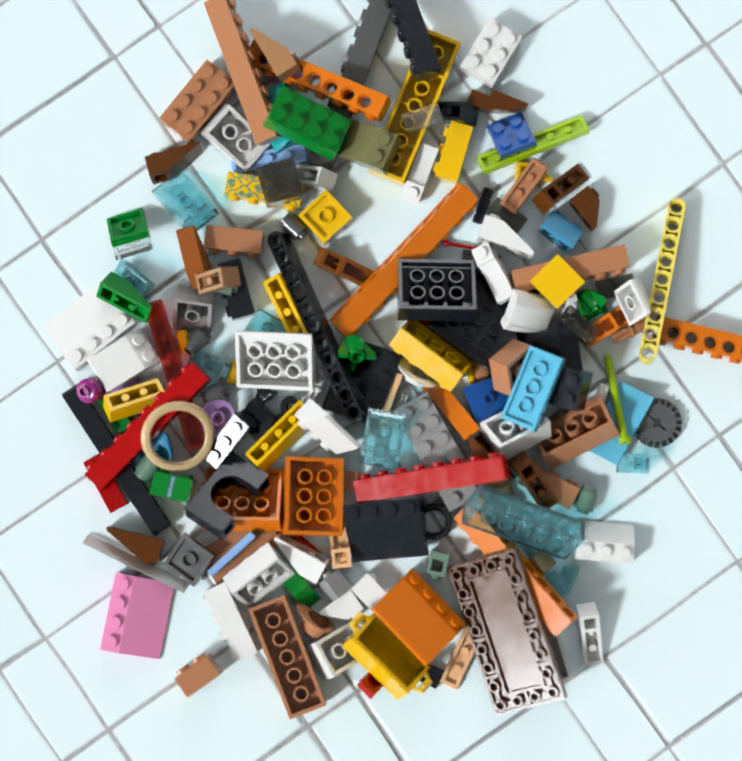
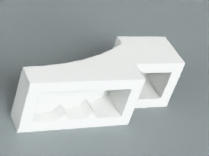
(419, 173)
(493, 271)

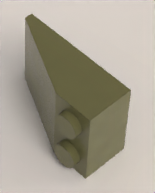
(369, 146)

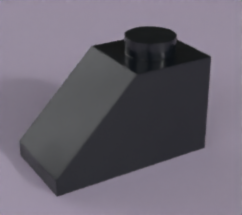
(459, 112)

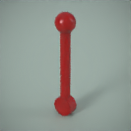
(446, 243)

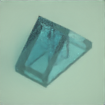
(634, 464)

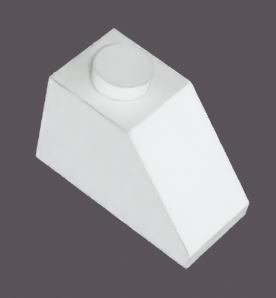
(316, 177)
(343, 607)

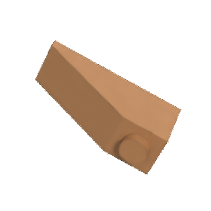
(278, 56)

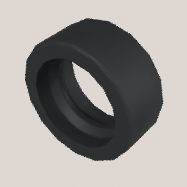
(448, 517)

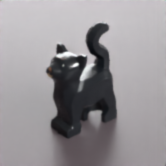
(265, 417)

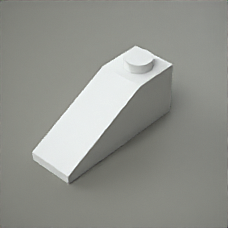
(304, 559)
(590, 633)

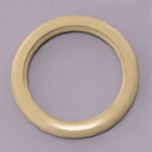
(177, 406)

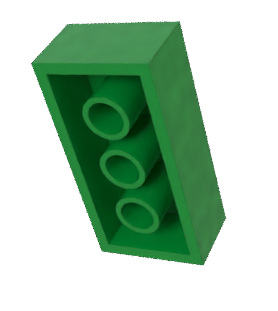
(307, 123)

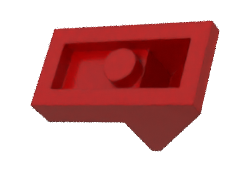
(369, 685)

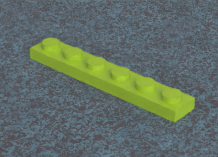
(544, 139)

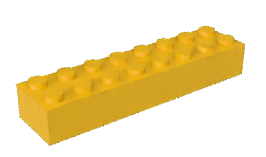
(413, 97)

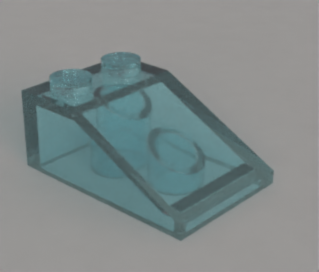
(185, 201)
(382, 438)

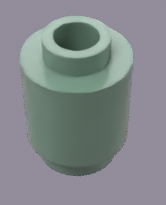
(145, 469)
(586, 500)

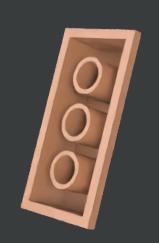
(578, 432)

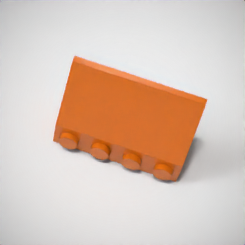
(312, 496)
(250, 511)
(418, 617)

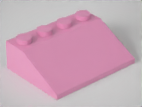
(137, 616)

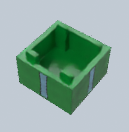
(172, 486)

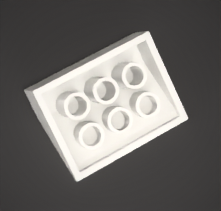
(88, 328)
(275, 360)

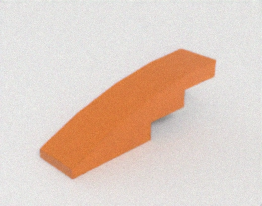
(607, 325)
(452, 411)

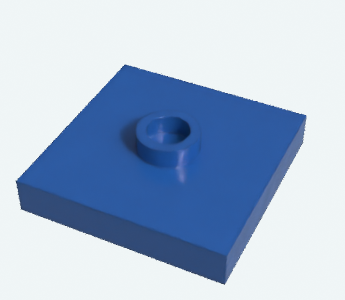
(484, 400)

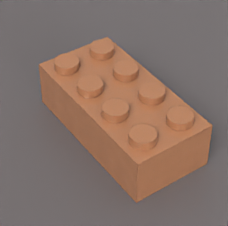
(198, 102)

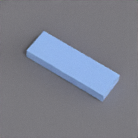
(232, 553)

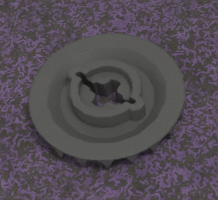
(671, 422)

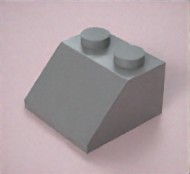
(193, 309)

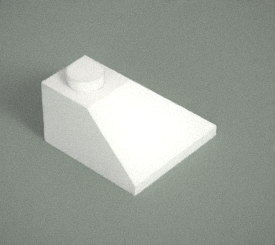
(633, 300)

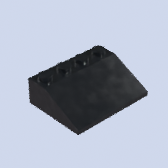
(436, 290)
(555, 340)
(371, 378)
(386, 529)

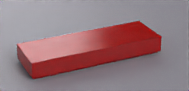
(112, 495)

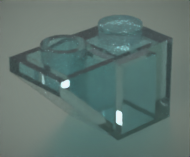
(211, 365)
(563, 580)

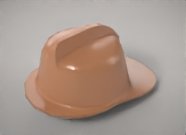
(313, 623)

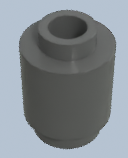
(293, 227)
(214, 392)

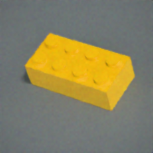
(430, 354)

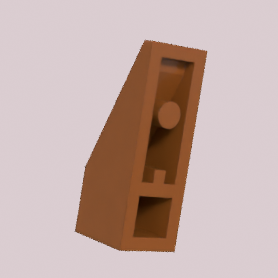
(193, 253)

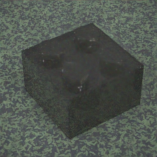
(280, 182)

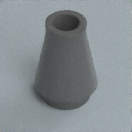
(198, 341)

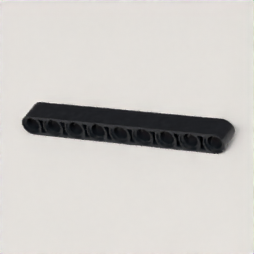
(131, 484)

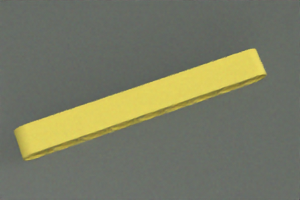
(665, 272)

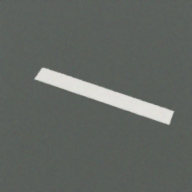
(135, 563)

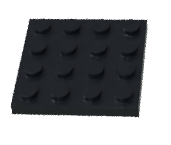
(480, 338)

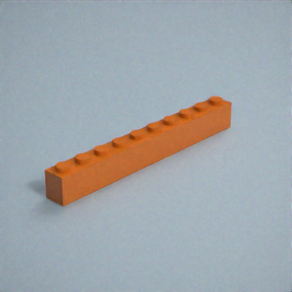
(416, 245)

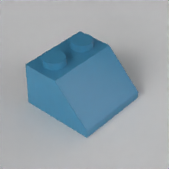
(560, 231)

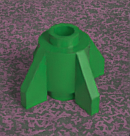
(591, 303)
(355, 350)

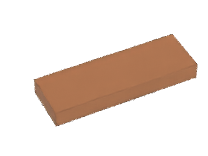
(524, 186)

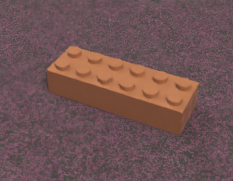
(588, 266)
(287, 656)

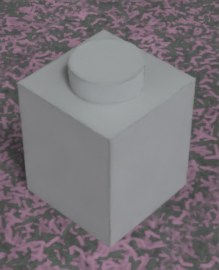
(334, 584)

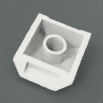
(527, 312)

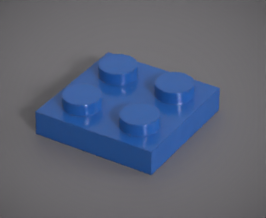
(511, 135)

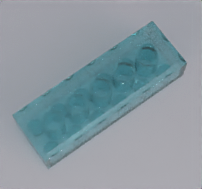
(523, 522)

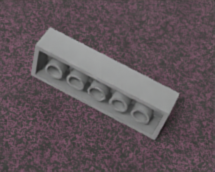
(433, 443)

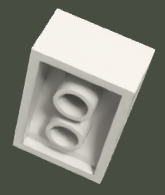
(233, 137)
(503, 237)
(124, 360)
(330, 655)

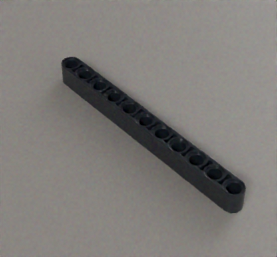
(324, 330)

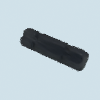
(482, 205)

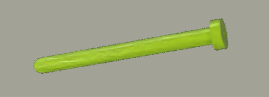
(624, 438)

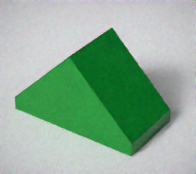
(301, 590)

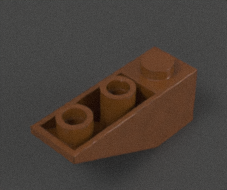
(168, 163)

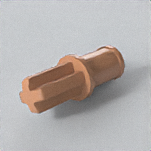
(628, 331)

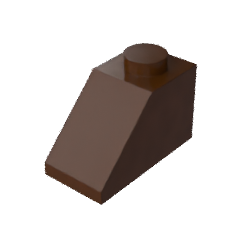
(586, 206)

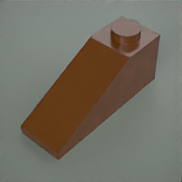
(560, 188)
(533, 480)
(141, 545)

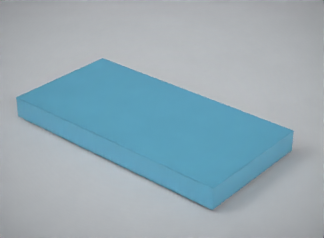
(533, 388)
(635, 408)

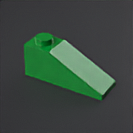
(124, 296)

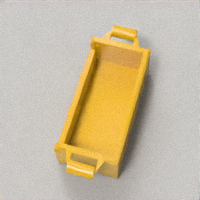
(386, 657)

